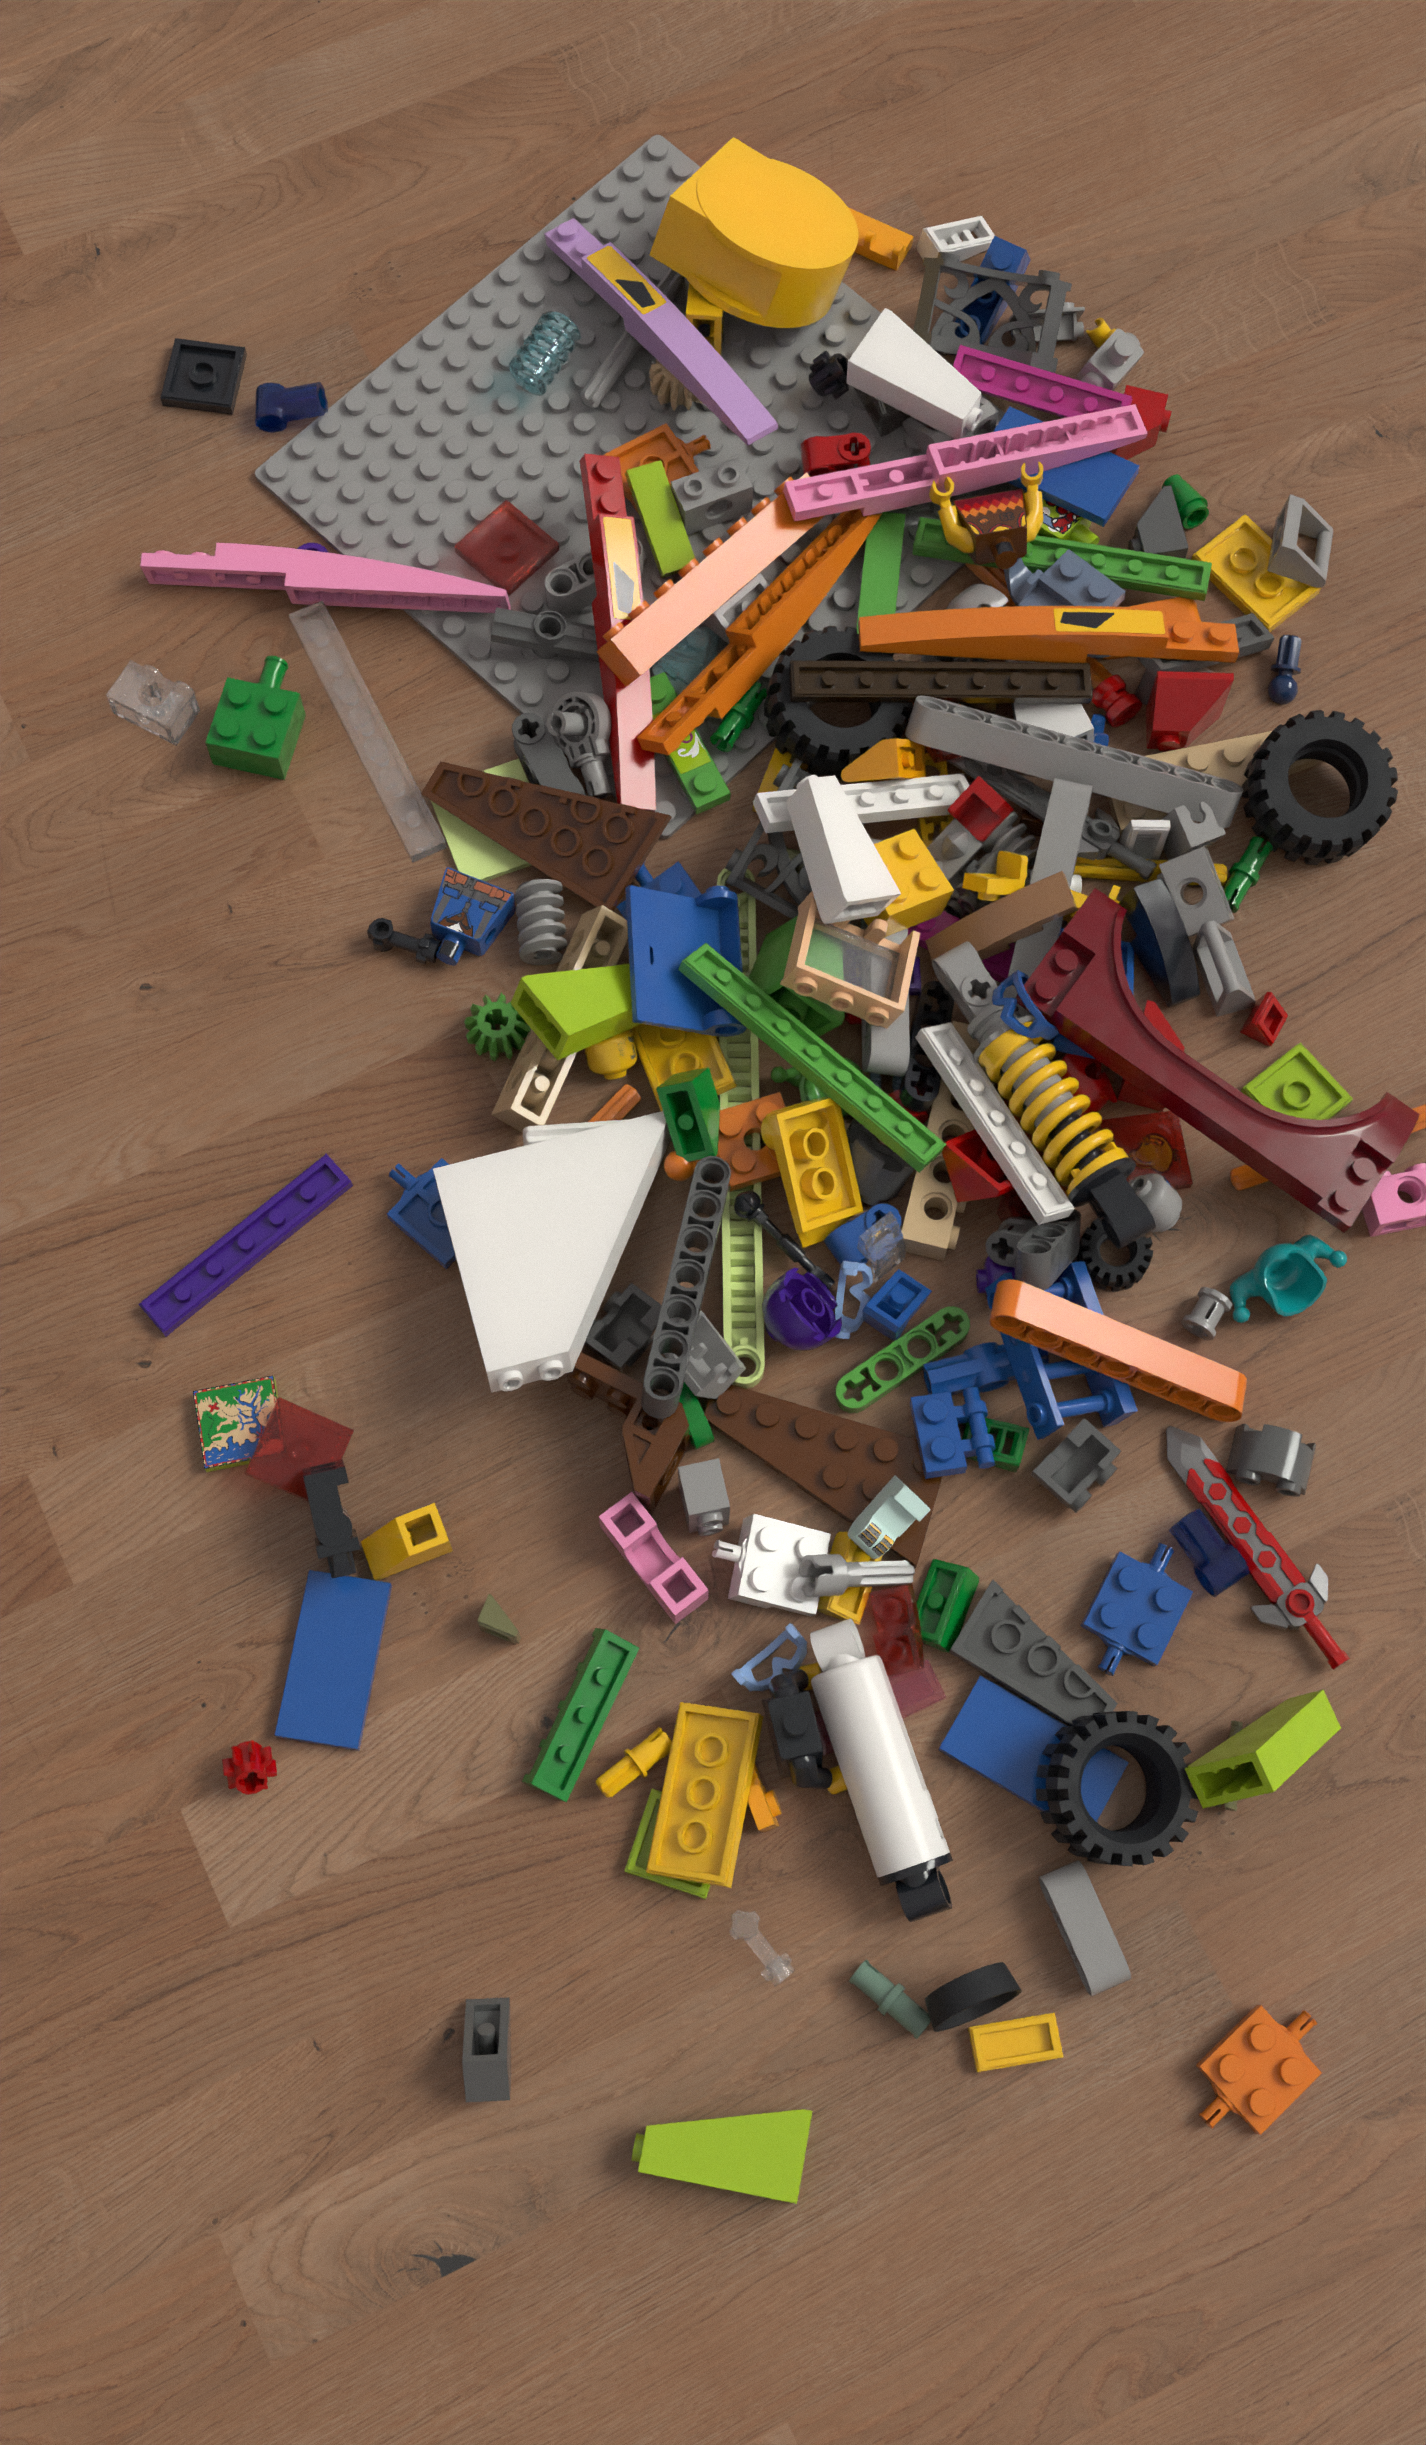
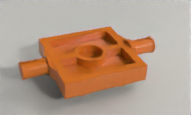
(656, 446)
(1258, 2069)

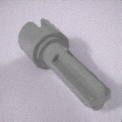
(834, 1574)

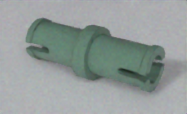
(891, 1999)

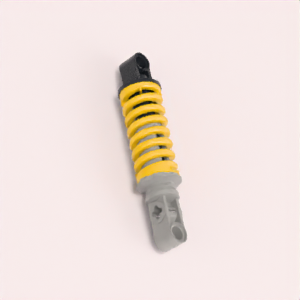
(1046, 1102)

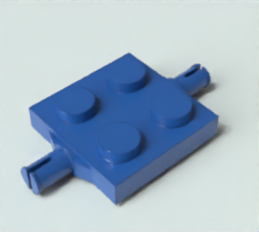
(421, 1213)
(1136, 1609)

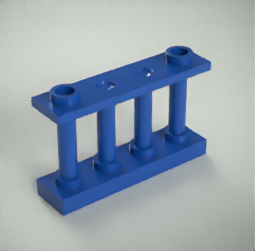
(1109, 1396)

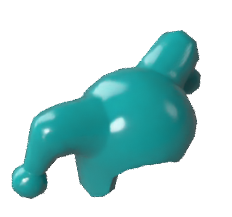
(1285, 1277)

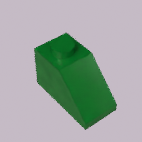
(691, 1113)

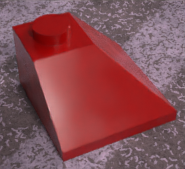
(1184, 707)

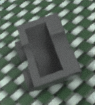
(963, 900)
(877, 1167)
(626, 1328)
(1271, 1456)
(1077, 1464)

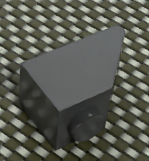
(1161, 528)
(487, 2050)

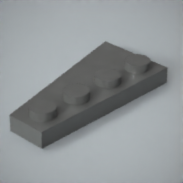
(1025, 1660)

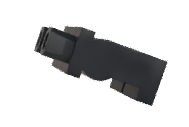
(330, 1519)

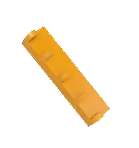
(881, 242)

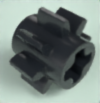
(829, 375)

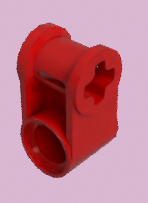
(834, 454)

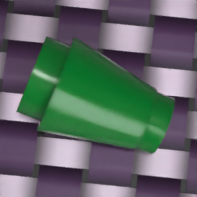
(1190, 504)

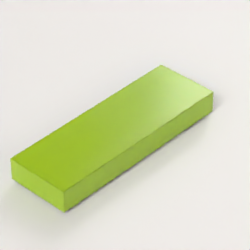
(660, 517)

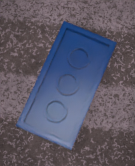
(1082, 487)
(333, 1660)
(1005, 1744)

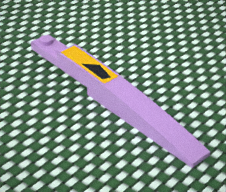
(662, 330)

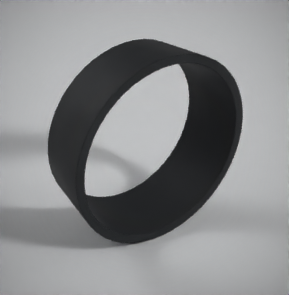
(971, 1996)

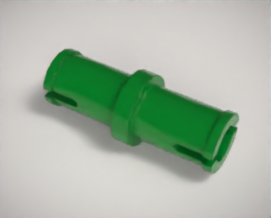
(738, 718)
(1245, 872)

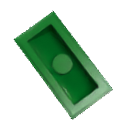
(945, 1603)

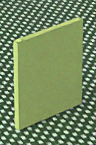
(474, 851)

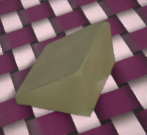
(496, 1622)

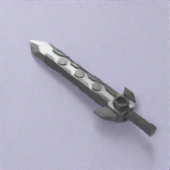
(1099, 834)

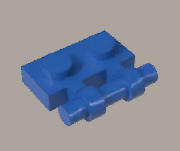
(939, 1435)

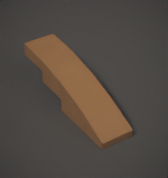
(1008, 919)

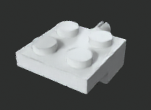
(770, 1562)

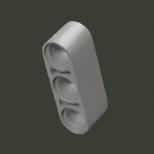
(575, 579)
(1084, 1928)

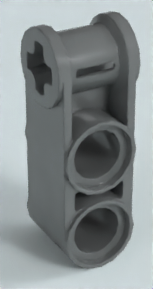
(541, 755)

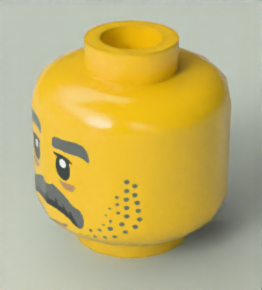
(612, 1055)

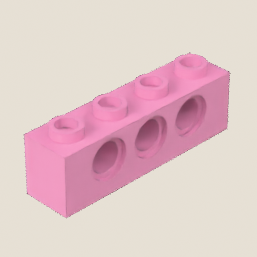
(1387, 1212)

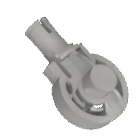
(592, 730)

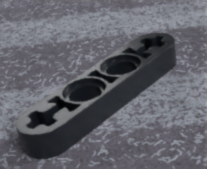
(915, 1071)

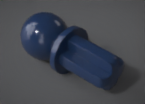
(1283, 687)

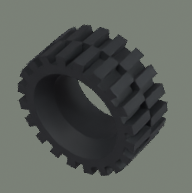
(1166, 1788)

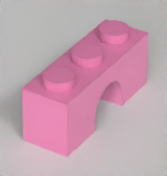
(652, 1559)

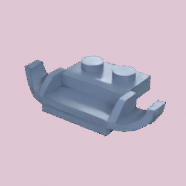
(1065, 583)

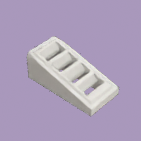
(934, 238)
(1146, 837)

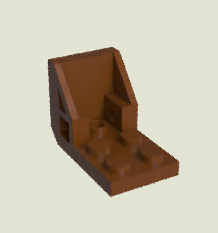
(649, 1453)

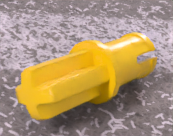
(635, 1763)

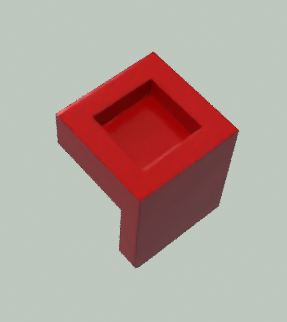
(980, 809)

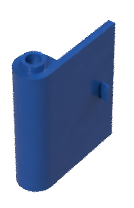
(660, 936)

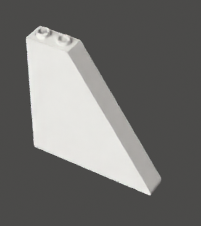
(543, 1239)

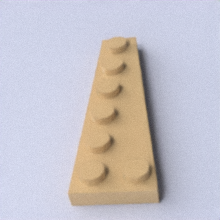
(1221, 759)

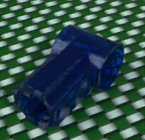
(280, 405)
(1215, 1563)

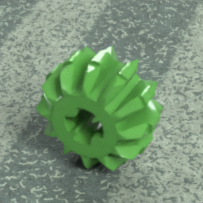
(496, 1041)

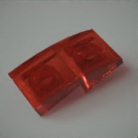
(898, 1629)

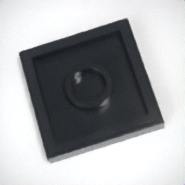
(203, 376)

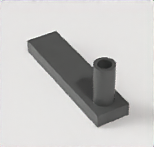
(1251, 638)

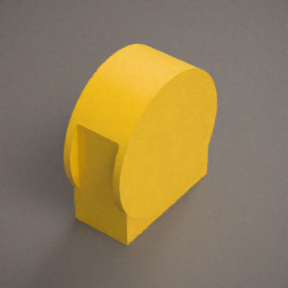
(758, 238)

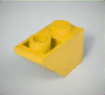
(406, 1542)

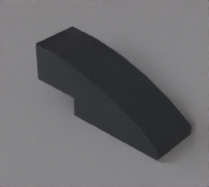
(1162, 941)

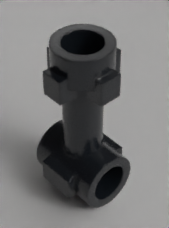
(385, 938)

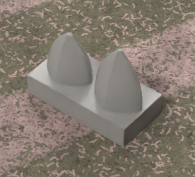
(954, 849)

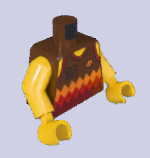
(992, 524)

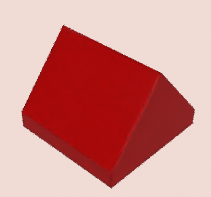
(1265, 1020)

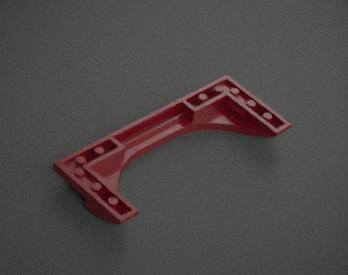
(1318, 1162)

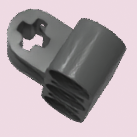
(1037, 1251)

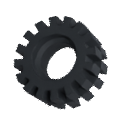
(1113, 1275)

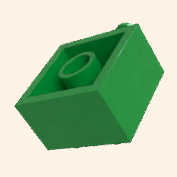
(257, 723)

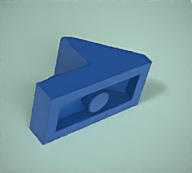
(895, 1304)

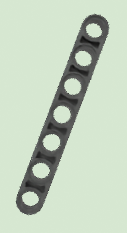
(683, 1301)

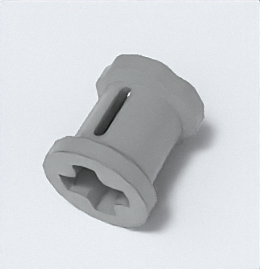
(1203, 1323)

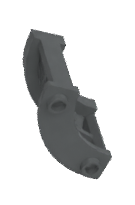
(943, 335)
(774, 856)

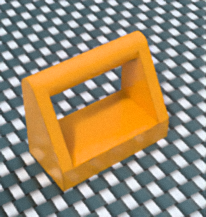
(887, 761)

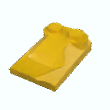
(814, 1166)

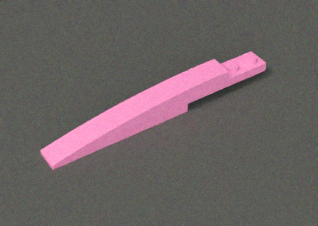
(968, 461)
(323, 576)

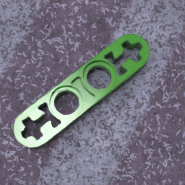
(900, 1357)

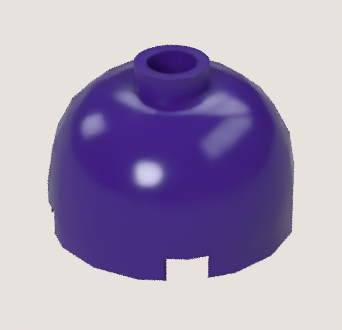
(800, 1311)

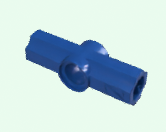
(979, 1366)

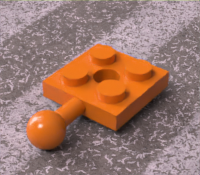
(745, 1164)

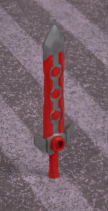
(1269, 1565)

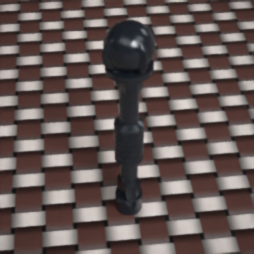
(749, 1206)

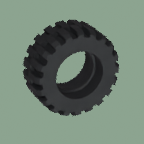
(802, 732)
(1350, 752)

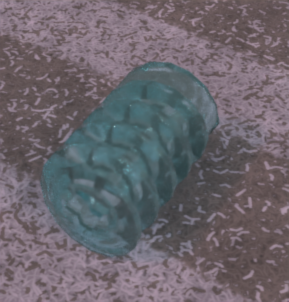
(544, 352)

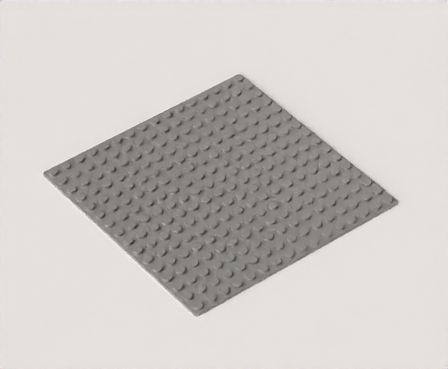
(452, 435)

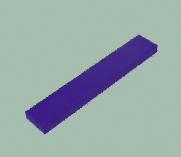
(245, 1245)

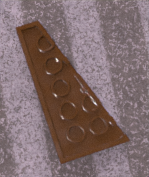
(567, 835)
(827, 1455)

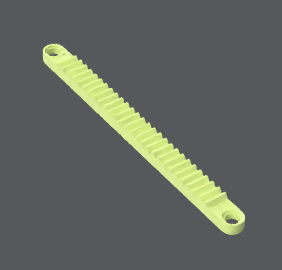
(742, 1239)

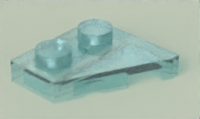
(690, 655)

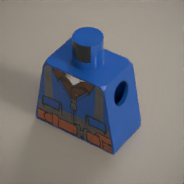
(468, 915)

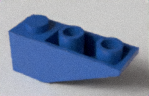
(990, 307)

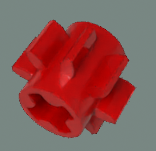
(249, 1767)

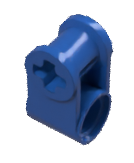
(844, 1239)

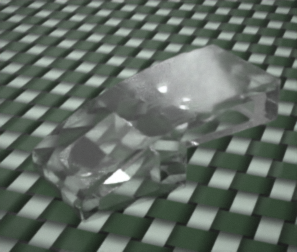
(882, 1246)

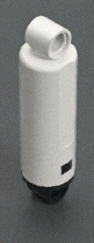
(881, 1771)

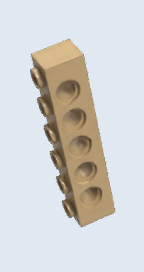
(536, 1072)
(920, 1233)

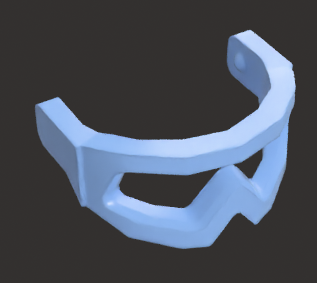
(851, 1268)
(744, 1675)

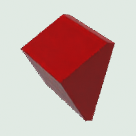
(974, 1169)

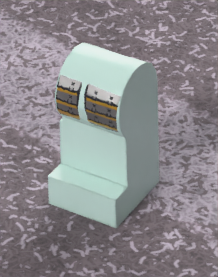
(886, 1518)

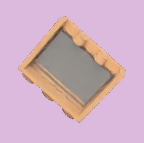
(850, 966)

